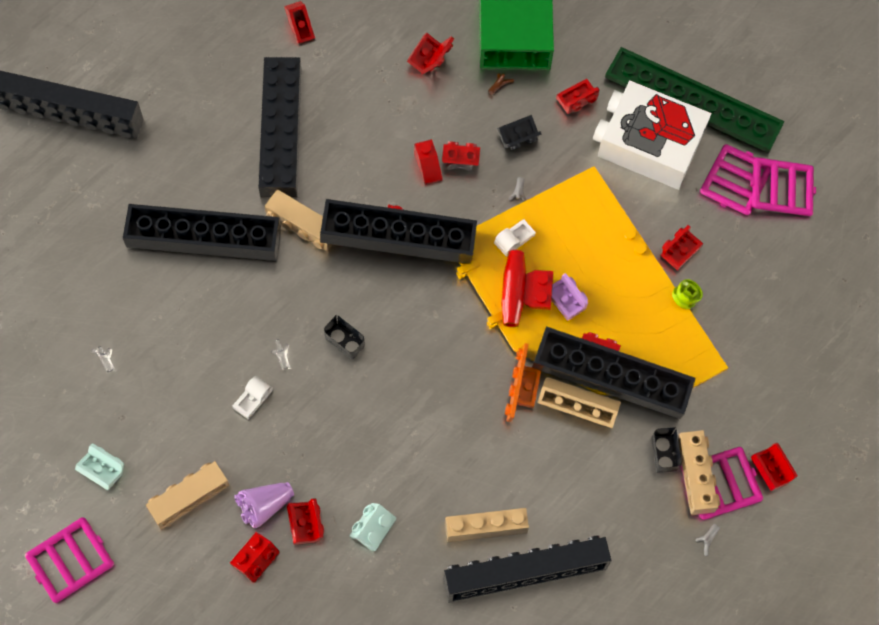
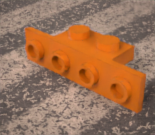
(525, 384)

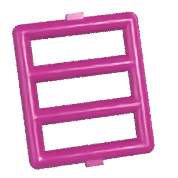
(712, 177)
(773, 205)
(750, 474)
(73, 585)

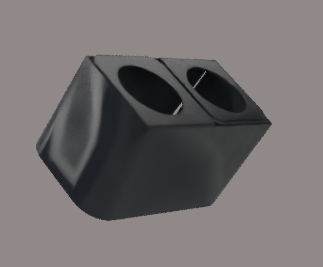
(338, 323)
(674, 447)

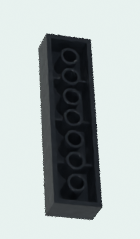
(70, 105)
(280, 126)
(398, 231)
(202, 232)
(614, 372)
(526, 569)

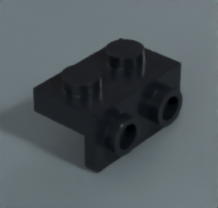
(518, 131)

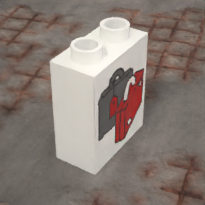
(651, 133)

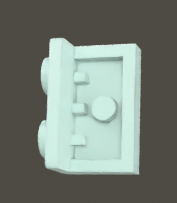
(100, 466)
(372, 526)

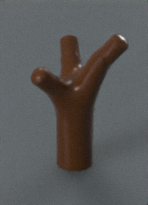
(499, 83)

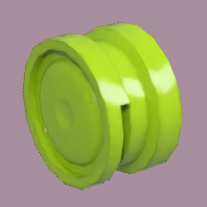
(687, 294)

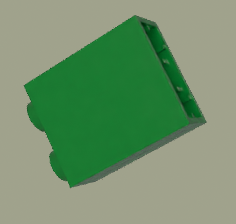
(516, 34)

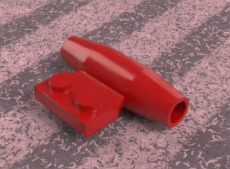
(521, 288)

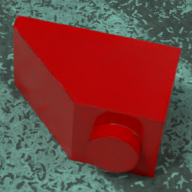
(299, 22)
(428, 162)

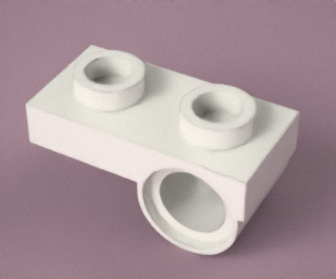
(514, 237)
(253, 397)

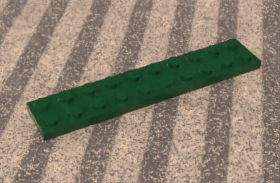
(727, 112)

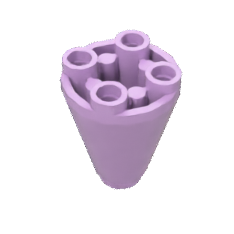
(263, 502)

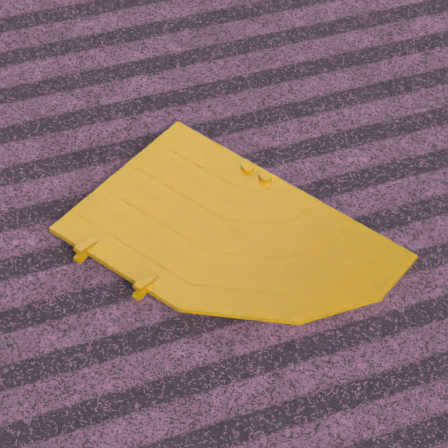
(595, 243)

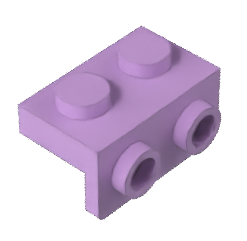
(568, 297)

